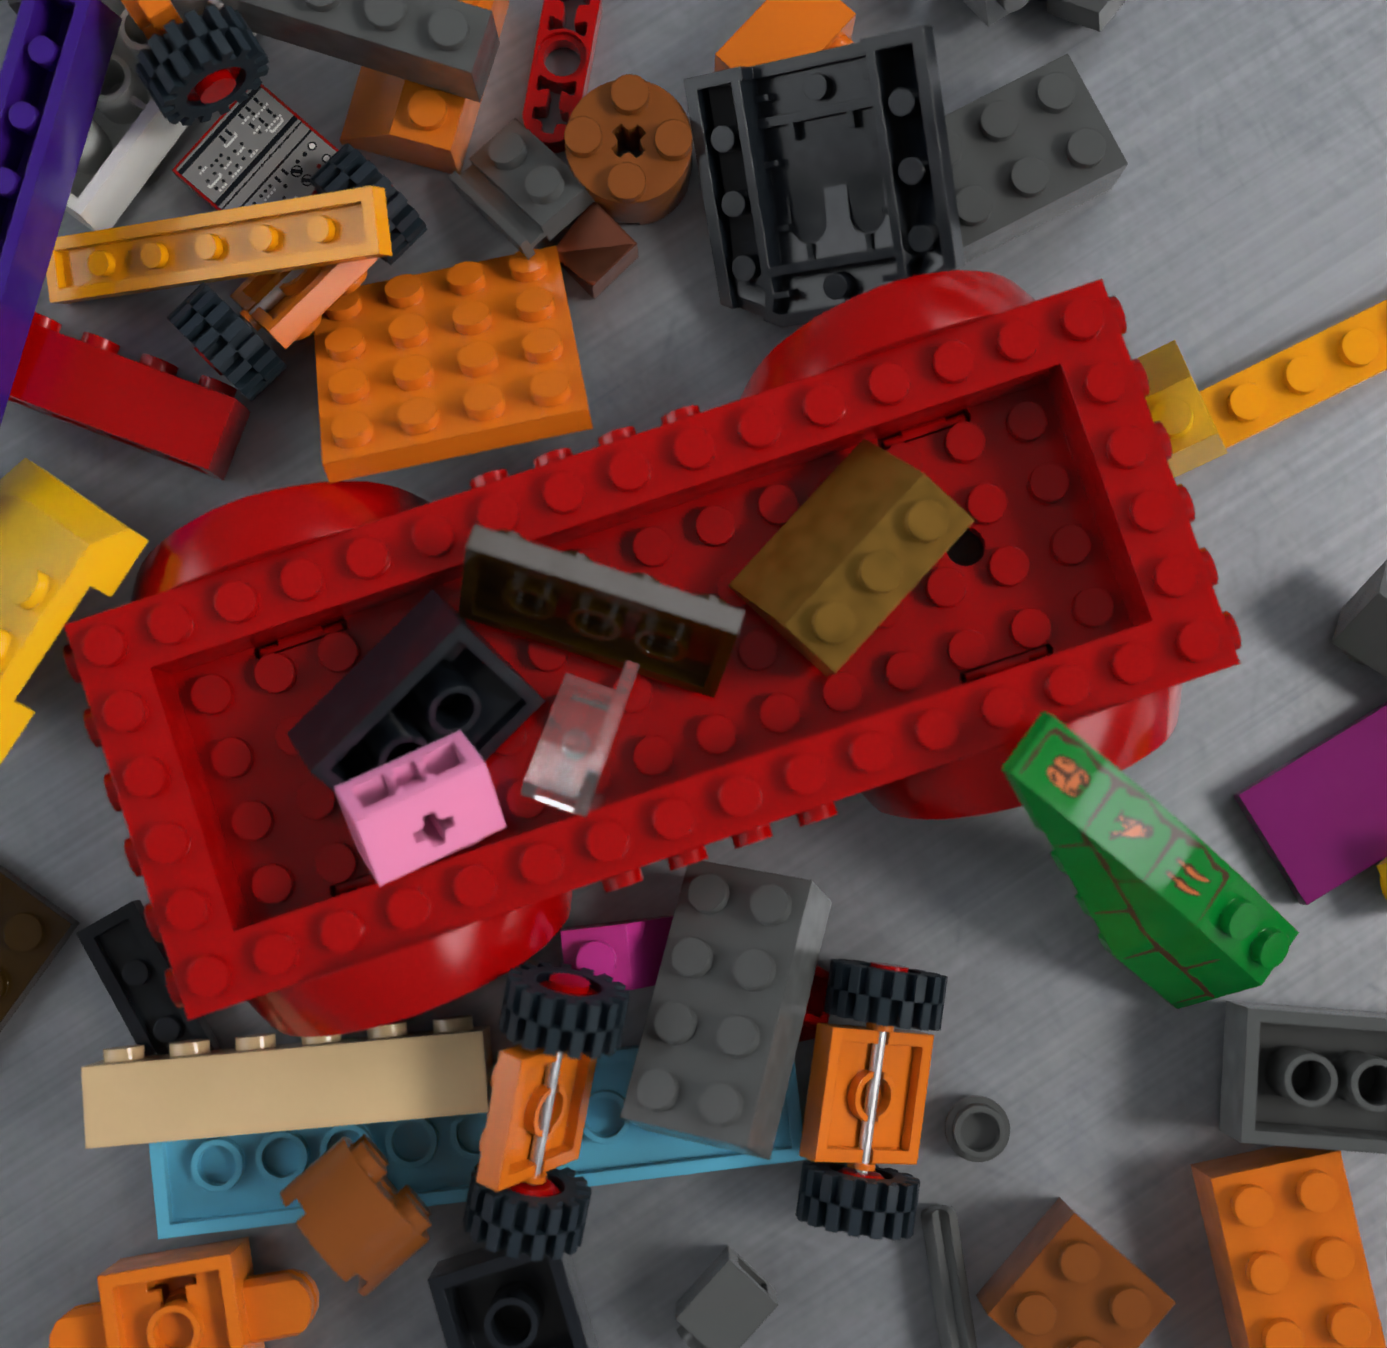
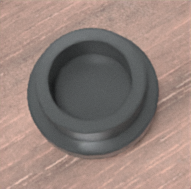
(977, 1128)

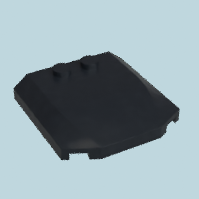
(825, 174)

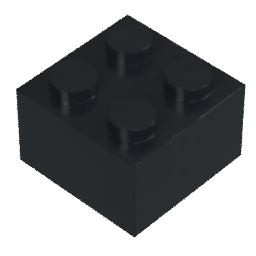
(510, 1302)

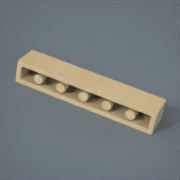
(287, 1084)

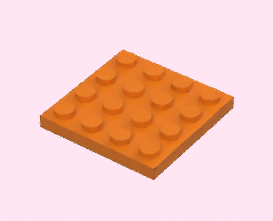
(448, 365)

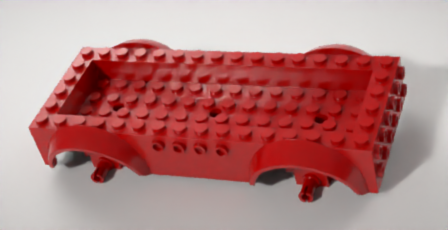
(261, 606)

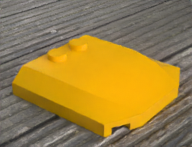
(49, 557)

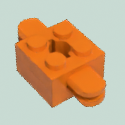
(191, 1301)

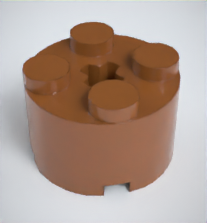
(631, 117)
(358, 1214)

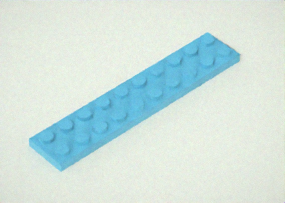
(239, 1178)

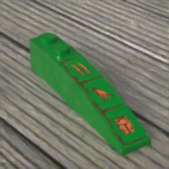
(1144, 876)

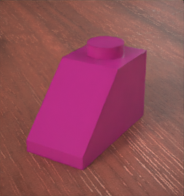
(621, 949)

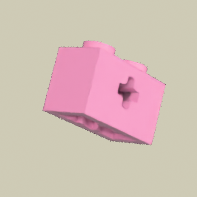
(420, 807)

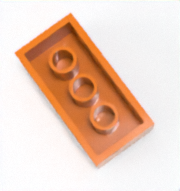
(1287, 1250)

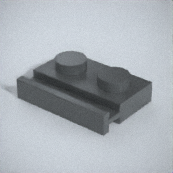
(522, 188)

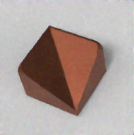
(596, 250)

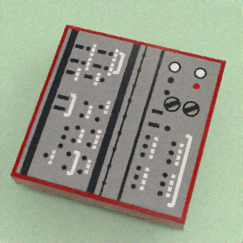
(255, 155)

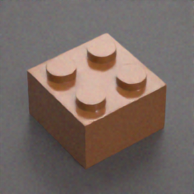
(1072, 1289)

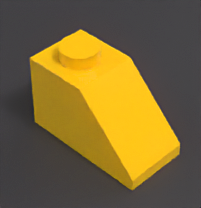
(1181, 410)

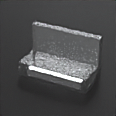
(577, 741)

